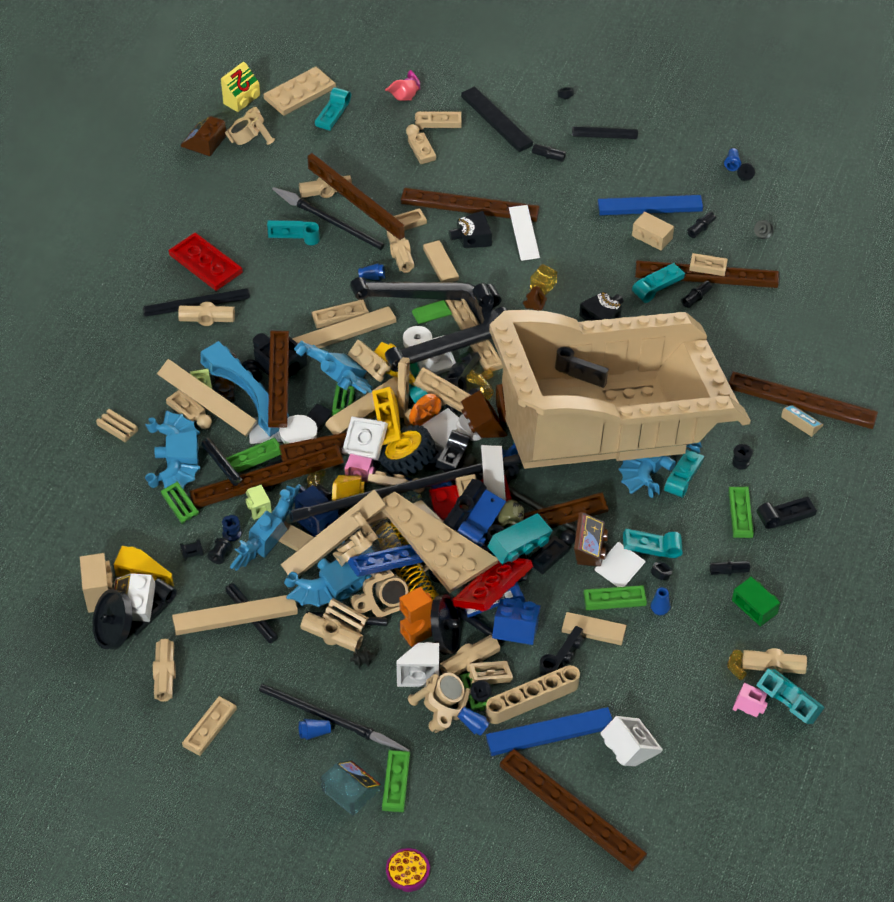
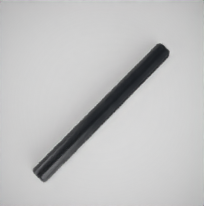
(218, 298)

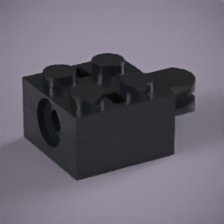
(261, 346)

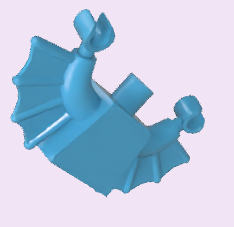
(338, 367)
(180, 450)
(637, 471)
(266, 530)
(333, 582)

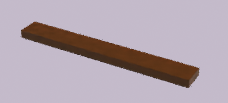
(356, 196)
(463, 203)
(732, 276)
(803, 400)
(267, 476)
(573, 810)

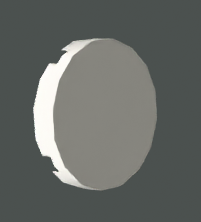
(298, 429)

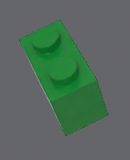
(756, 601)

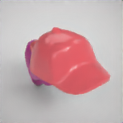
(405, 89)

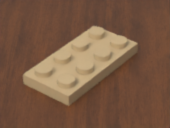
(299, 91)

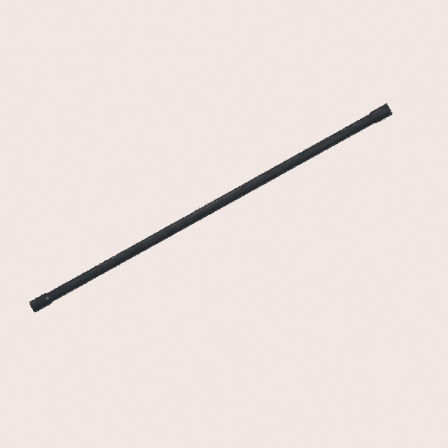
(307, 512)

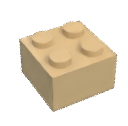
(96, 578)

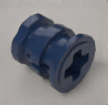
(230, 531)

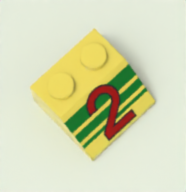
(239, 87)

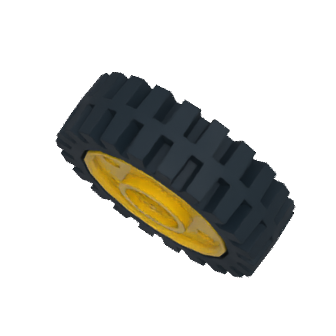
(408, 453)

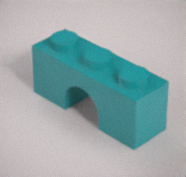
(787, 692)

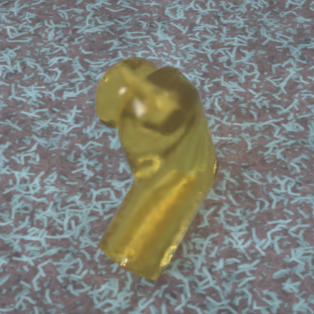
(486, 374)
(484, 386)
(314, 478)
(734, 664)

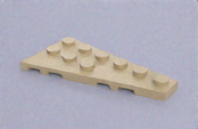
(442, 549)

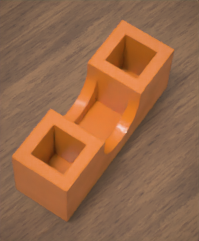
(417, 610)

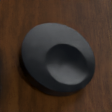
(112, 619)
(445, 624)

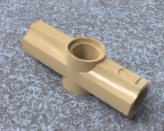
(318, 188)
(401, 252)
(206, 313)
(322, 628)
(470, 654)
(774, 659)
(164, 670)

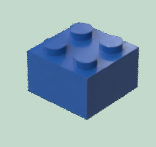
(516, 621)

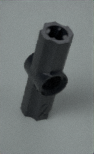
(470, 498)

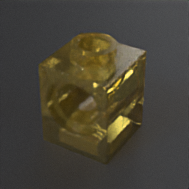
(544, 278)

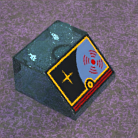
(349, 785)

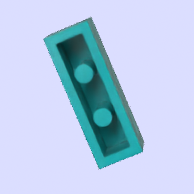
(520, 539)

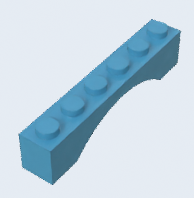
(222, 364)

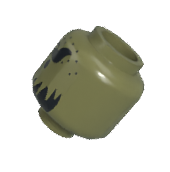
(511, 514)

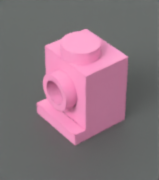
(359, 466)
(751, 700)

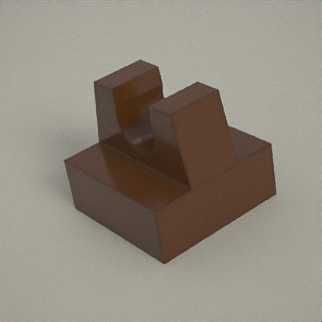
(535, 300)

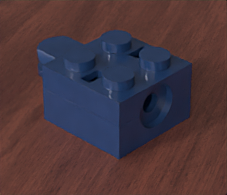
(317, 523)

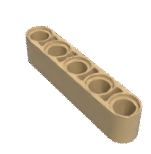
(361, 408)
(527, 702)

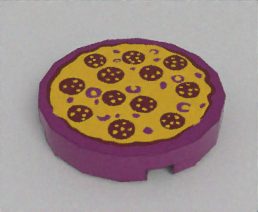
(407, 869)

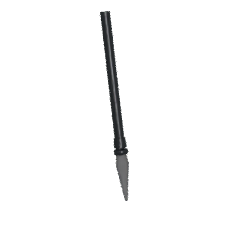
(295, 200)
(363, 731)

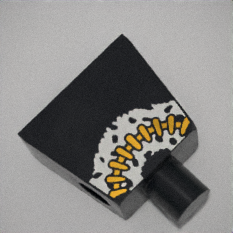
(472, 231)
(601, 307)

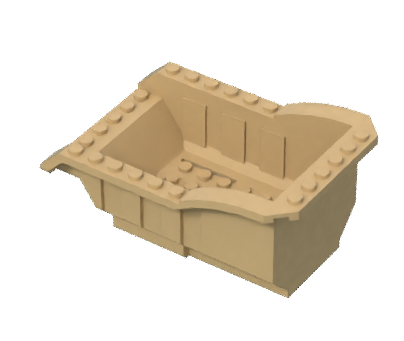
(657, 395)

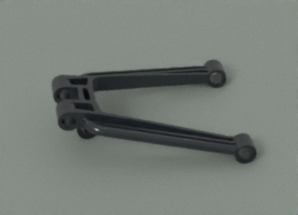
(479, 297)

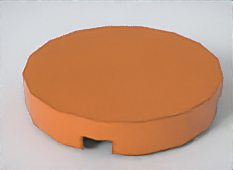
(425, 409)

